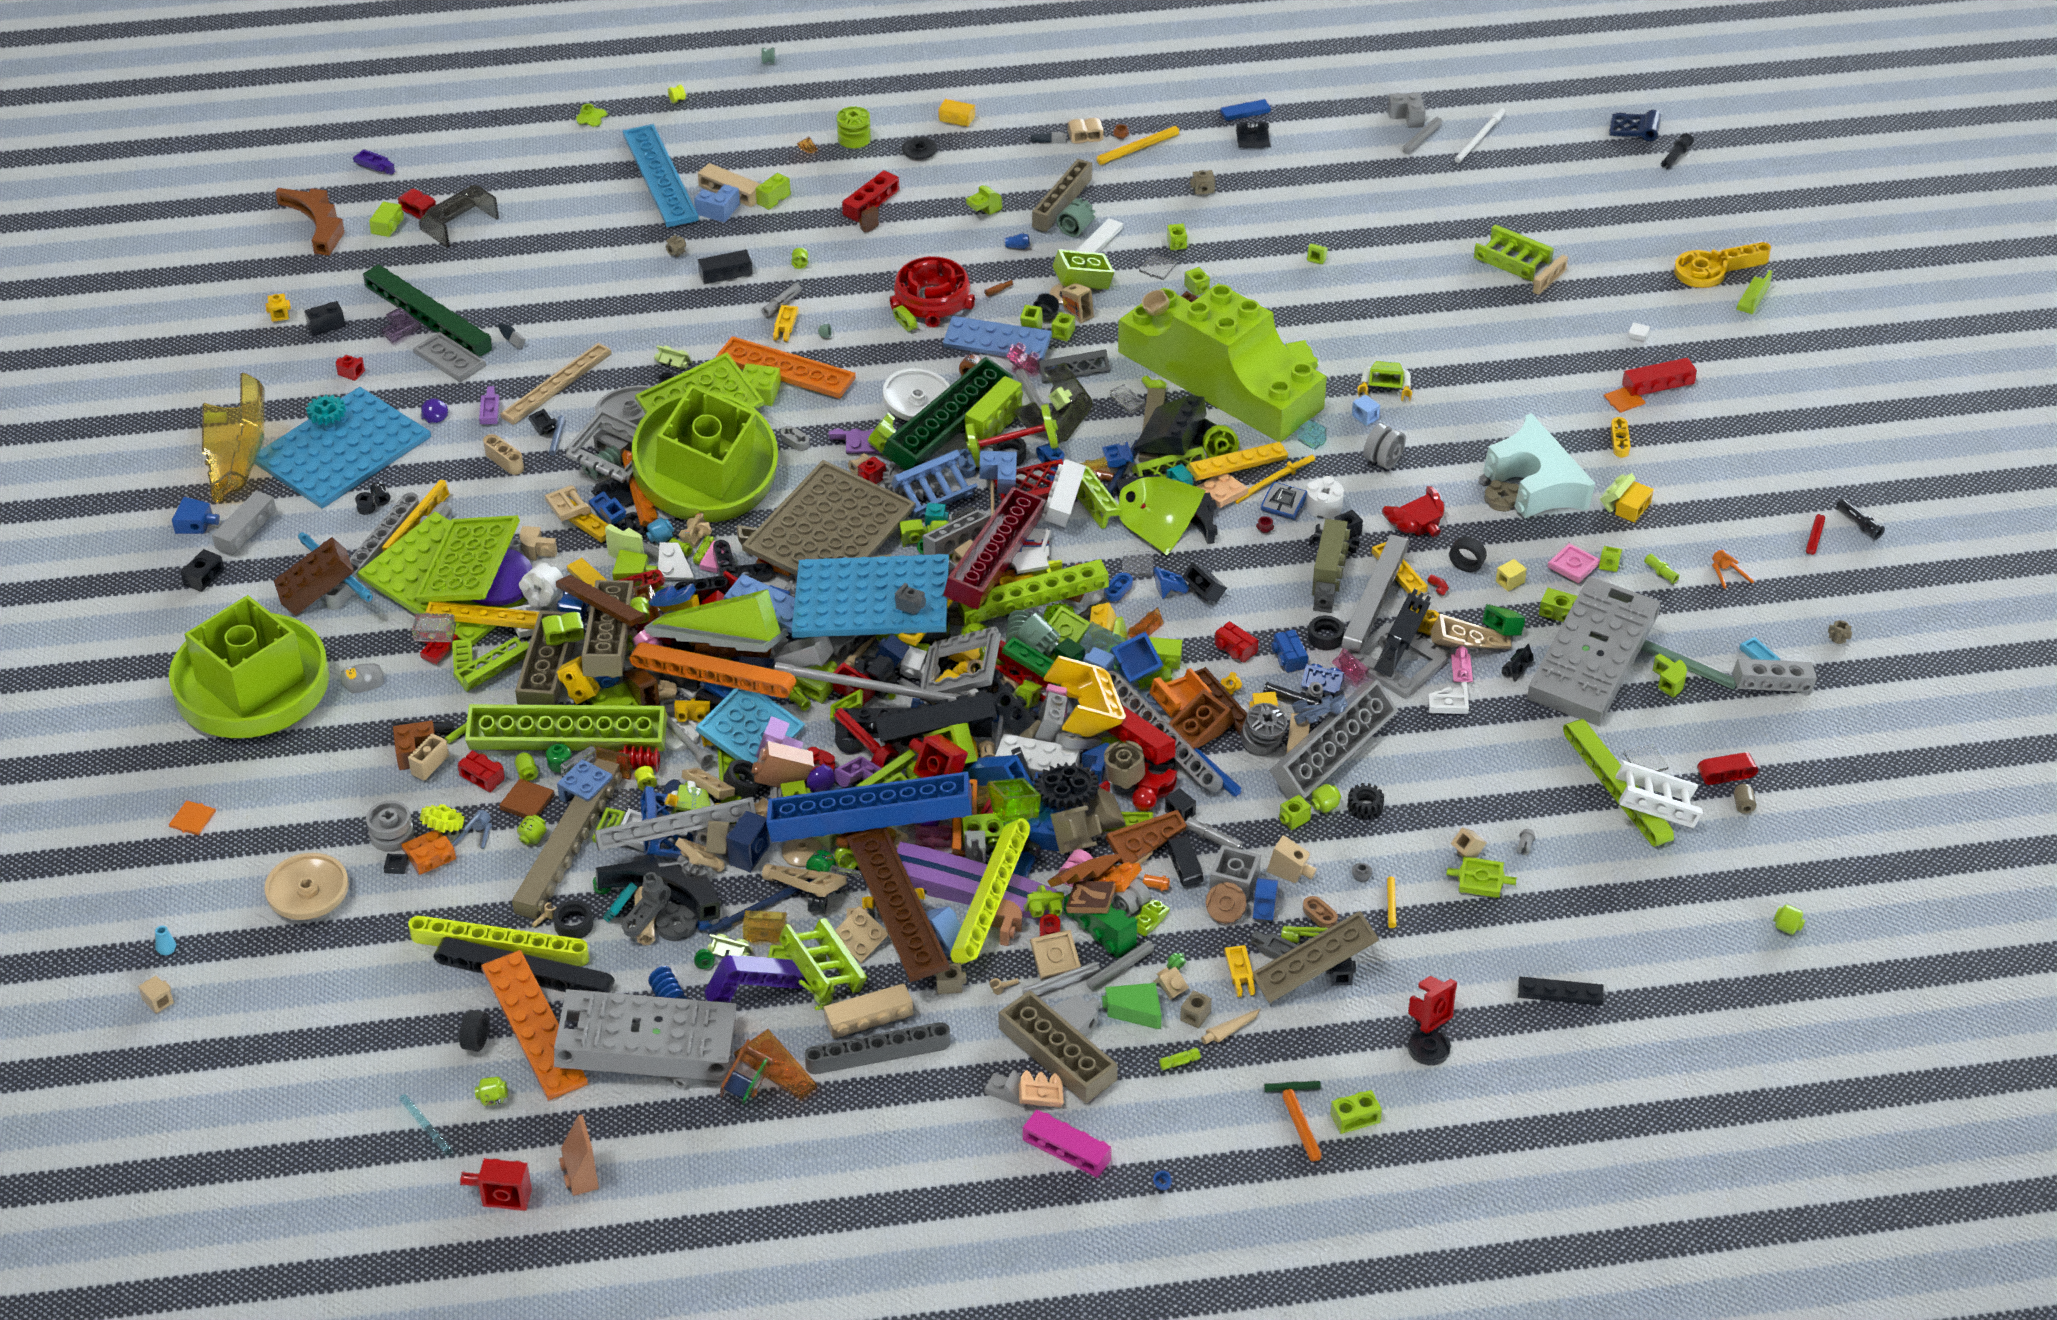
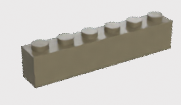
(1061, 194)

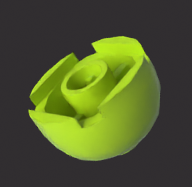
(1220, 441)

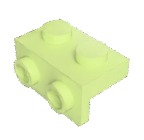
(1616, 490)

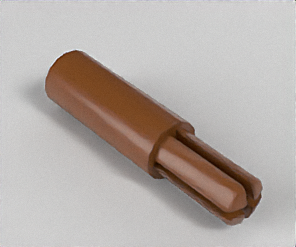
(997, 288)

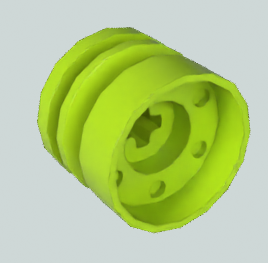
(853, 127)

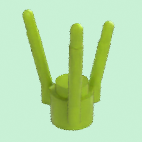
(1293, 933)
(826, 1000)

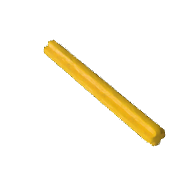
(1137, 145)

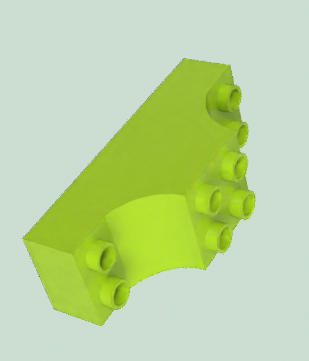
(1229, 356)

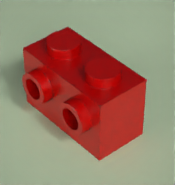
(845, 669)

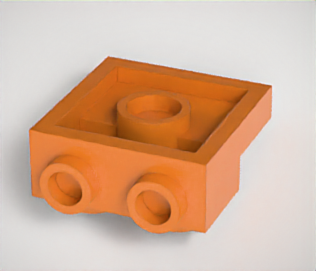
(429, 851)

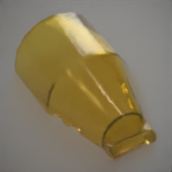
(233, 438)

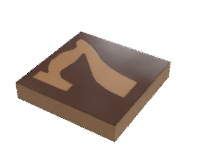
(1091, 897)

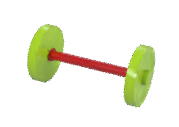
(1049, 426)

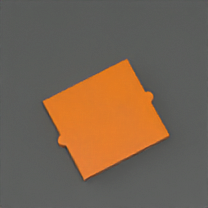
(1623, 401)
(192, 817)

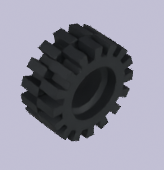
(1365, 809)

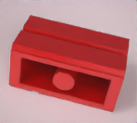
(1236, 642)
(481, 771)

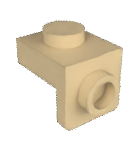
(1171, 982)

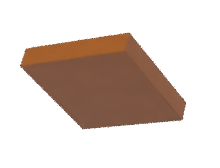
(526, 799)

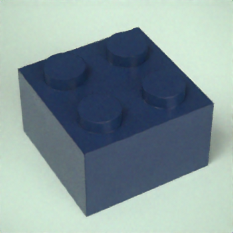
(748, 841)

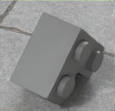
(1408, 107)

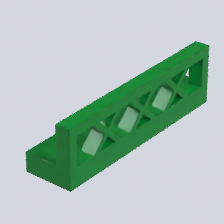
(1028, 657)

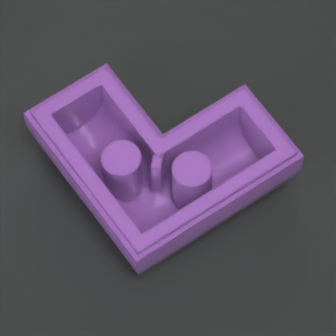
(855, 770)

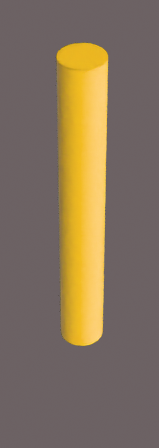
(1391, 902)

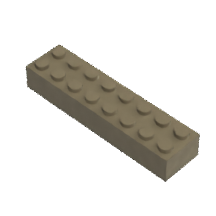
(606, 636)

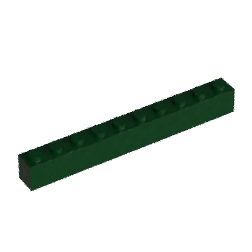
(426, 310)

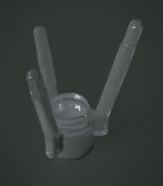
(845, 871)

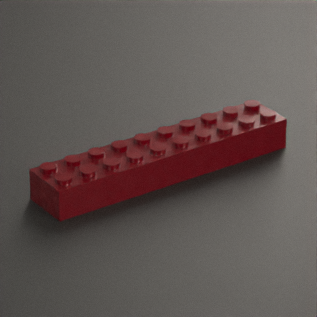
(994, 548)

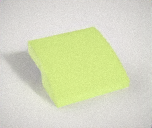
(624, 540)

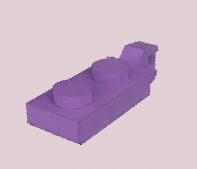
(489, 407)

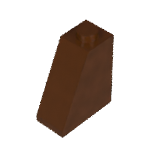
(642, 686)

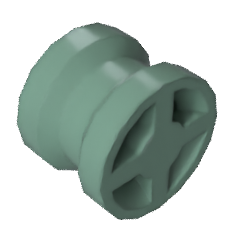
(768, 55)

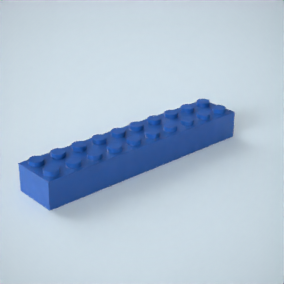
(869, 807)

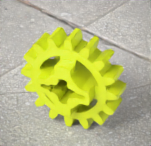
(442, 818)

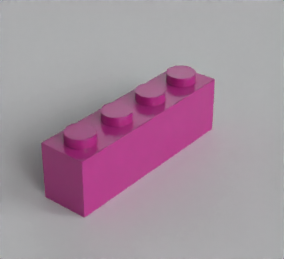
(1067, 1143)

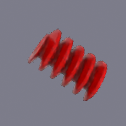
(642, 758)

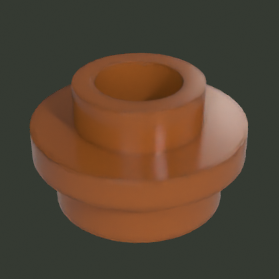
(1121, 131)

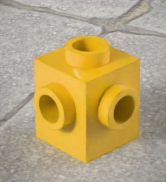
(278, 307)

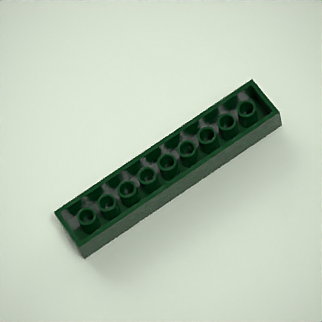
(942, 417)

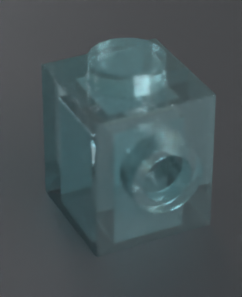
(1312, 434)

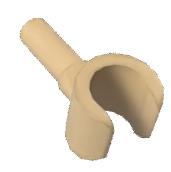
(548, 913)
(998, 986)

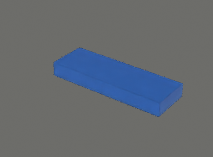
(1245, 109)

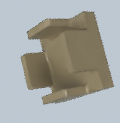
(1075, 829)

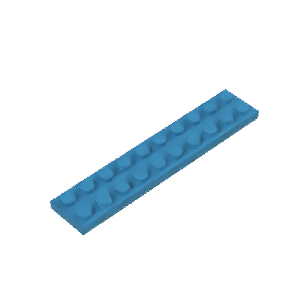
(660, 175)

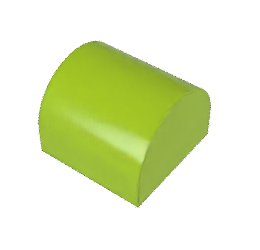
(1317, 253)

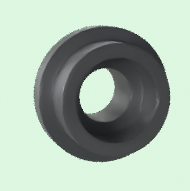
(1361, 872)

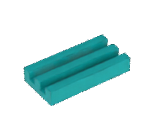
(619, 902)

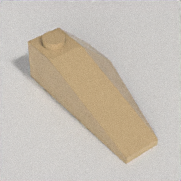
(1456, 633)

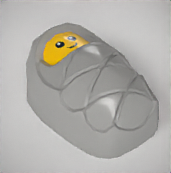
(362, 677)

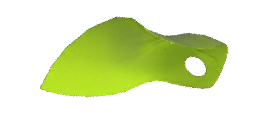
(1167, 509)

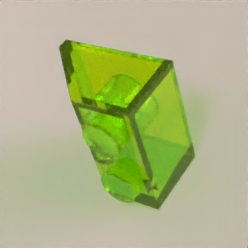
(1014, 799)

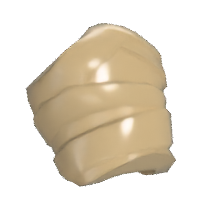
(667, 690)

